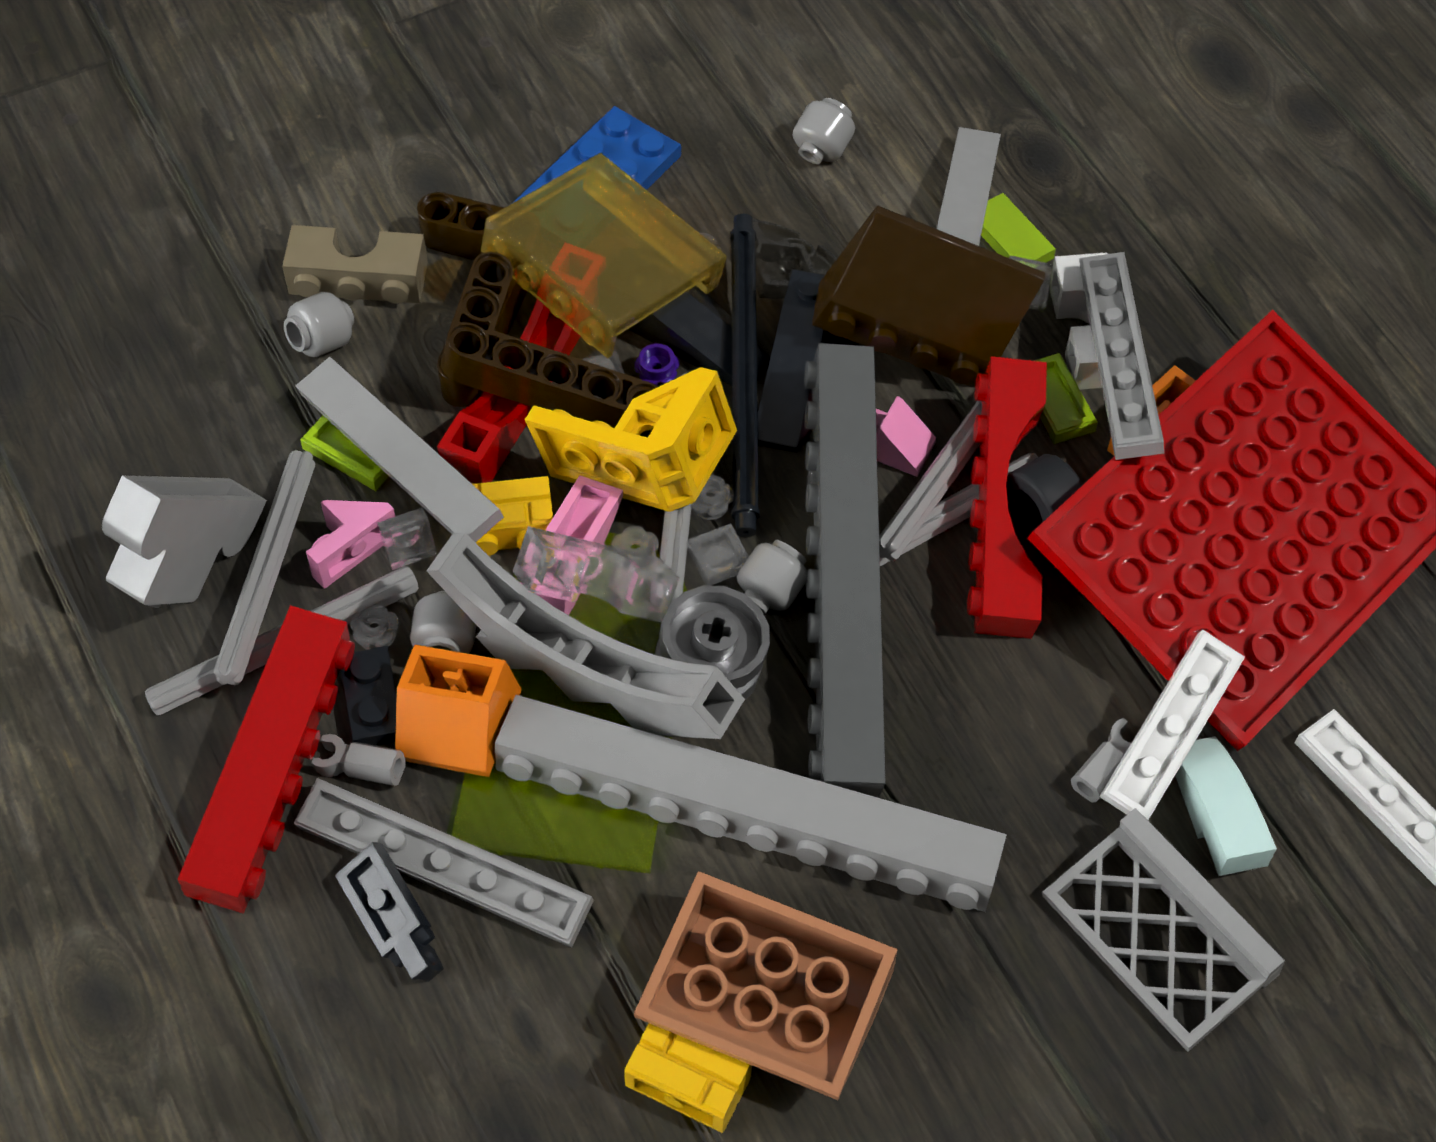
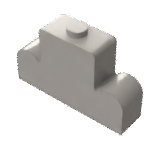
(173, 533)

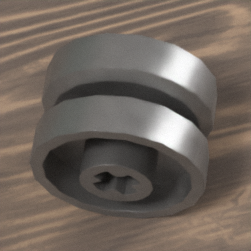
(717, 630)

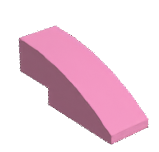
(585, 515)

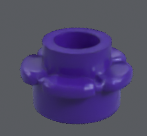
(657, 356)

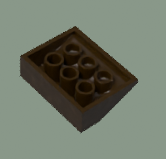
(925, 296)

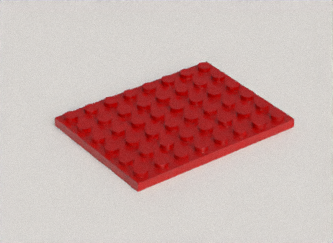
(1262, 523)

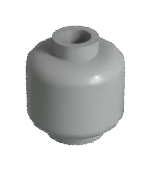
(824, 131)
(319, 324)
(773, 576)
(442, 624)

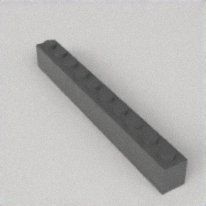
(845, 571)

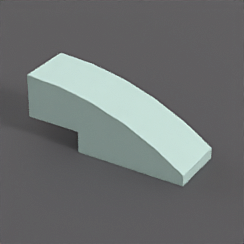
(1224, 809)

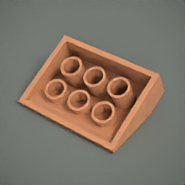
(768, 985)

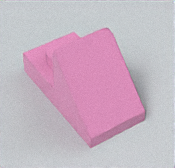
(902, 438)
(352, 538)

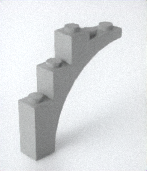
(585, 664)

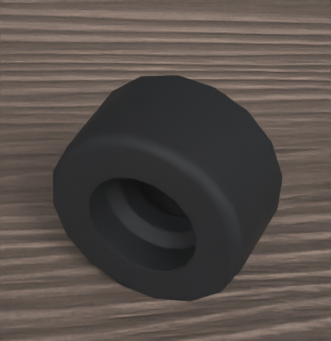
(1039, 490)

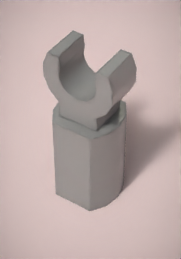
(360, 761)
(1100, 766)

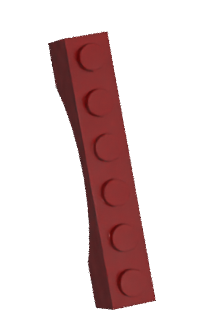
(492, 424)
(1007, 582)

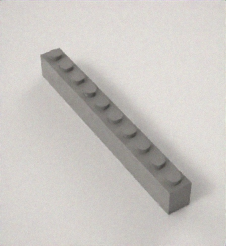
(750, 803)

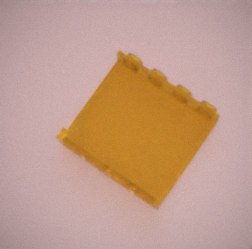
(601, 250)

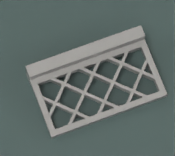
(1202, 908)

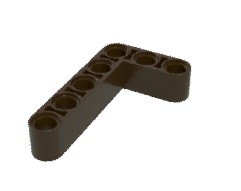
(457, 228)
(531, 363)

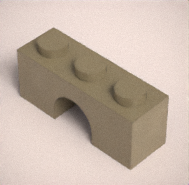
(387, 273)

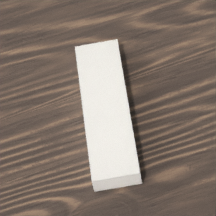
(1172, 725)
(1374, 788)

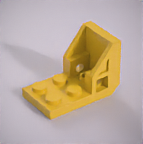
(664, 471)

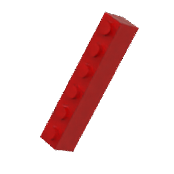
(266, 761)

